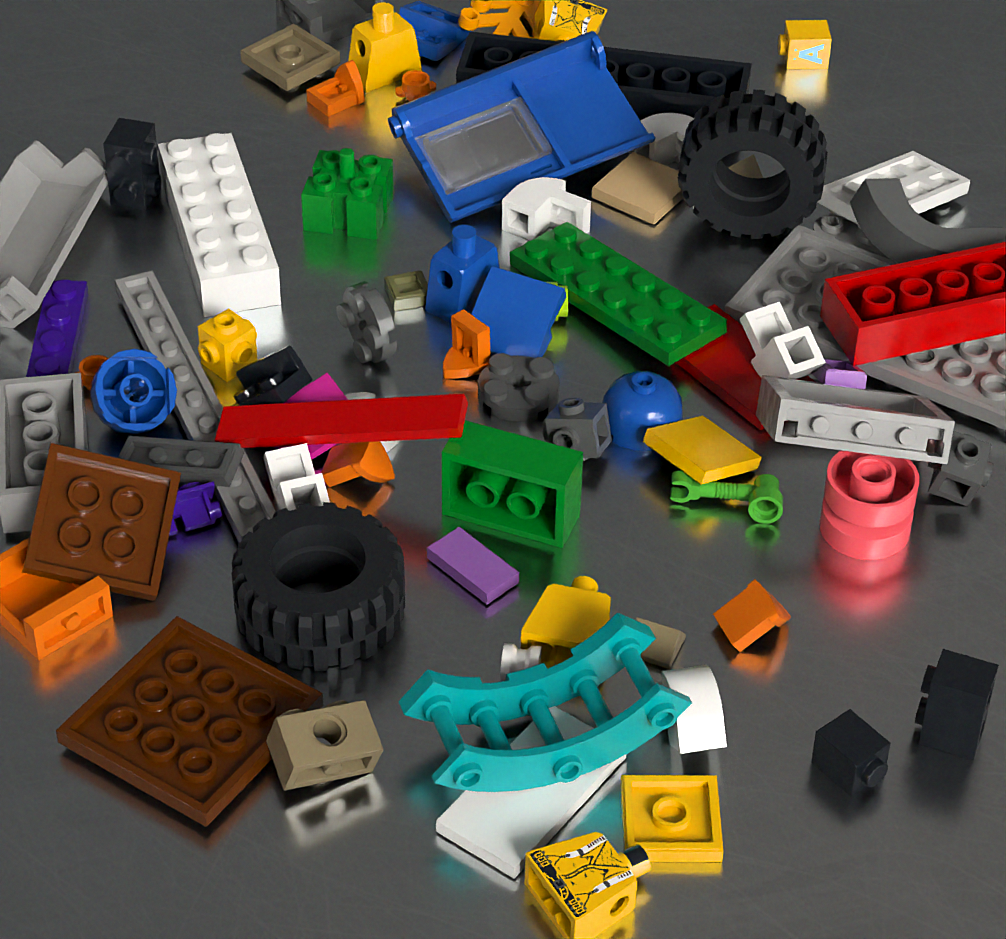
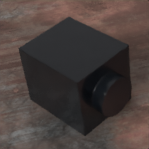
(851, 753)

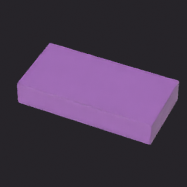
(841, 374)
(473, 565)

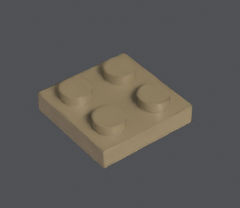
(290, 57)

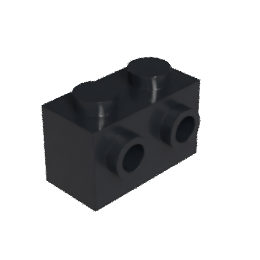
(132, 164)
(956, 703)

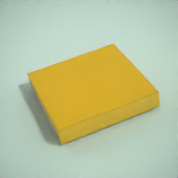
(701, 449)
(672, 817)

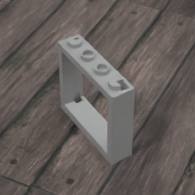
(855, 419)

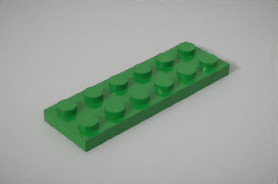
(620, 293)

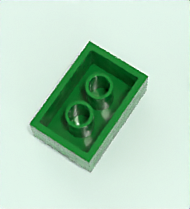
(512, 483)

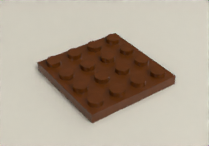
(186, 719)

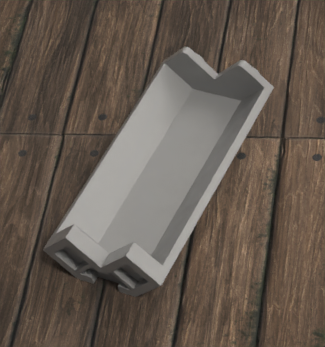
(40, 220)

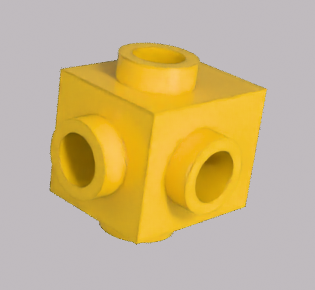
(227, 344)

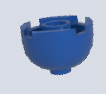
(148, 392)
(639, 403)

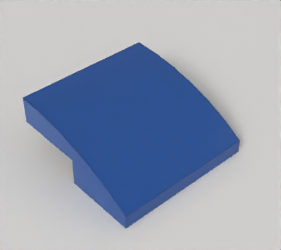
(434, 28)
(518, 312)

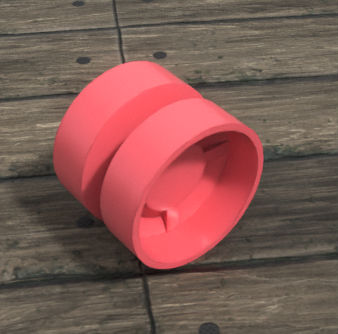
(868, 504)

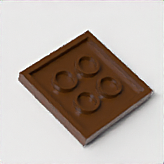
(102, 521)

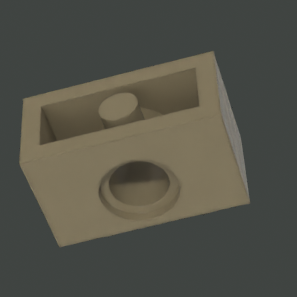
(306, 761)

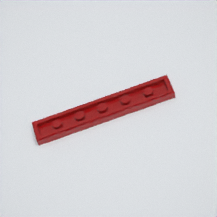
(344, 421)

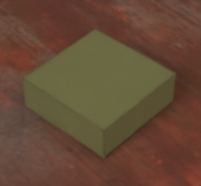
(406, 290)

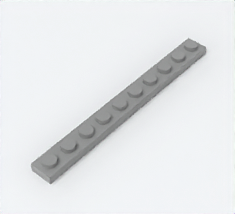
(196, 402)

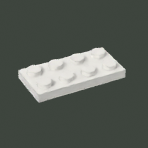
(922, 180)

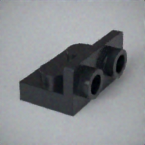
(272, 378)

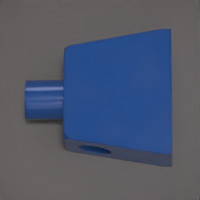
(459, 273)

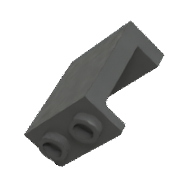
(325, 18)

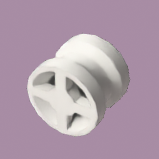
(518, 659)

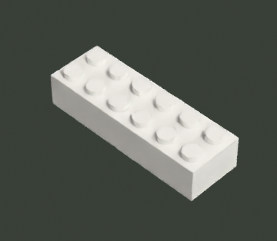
(219, 224)

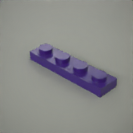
(58, 329)

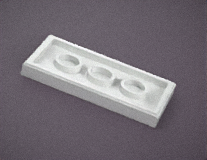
(511, 823)

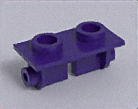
(195, 506)

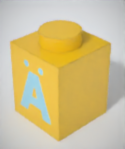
(805, 44)

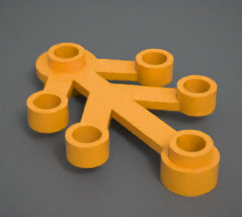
(506, 22)

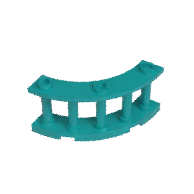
(531, 692)

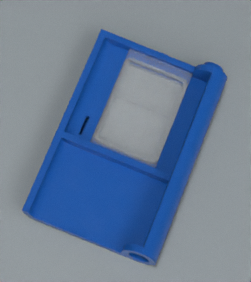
(518, 124)

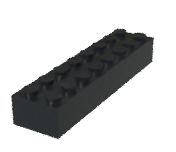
(647, 79)

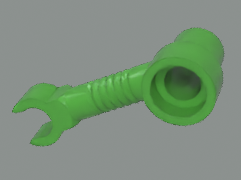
(763, 497)

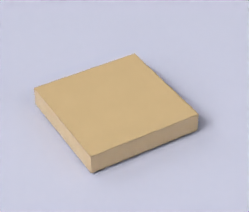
(640, 188)

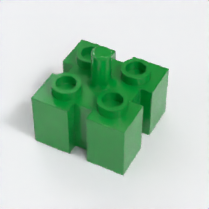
(347, 194)

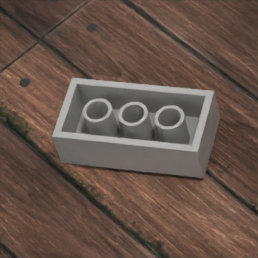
(31, 418)

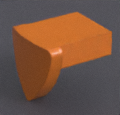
(338, 92)
(469, 347)
(357, 460)
(750, 615)

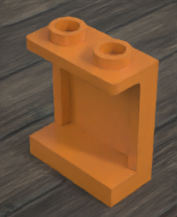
(47, 611)

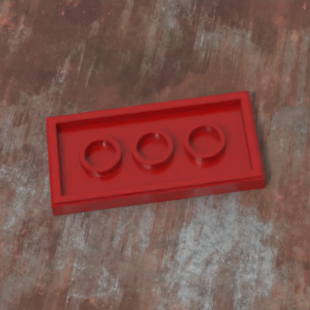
(727, 369)

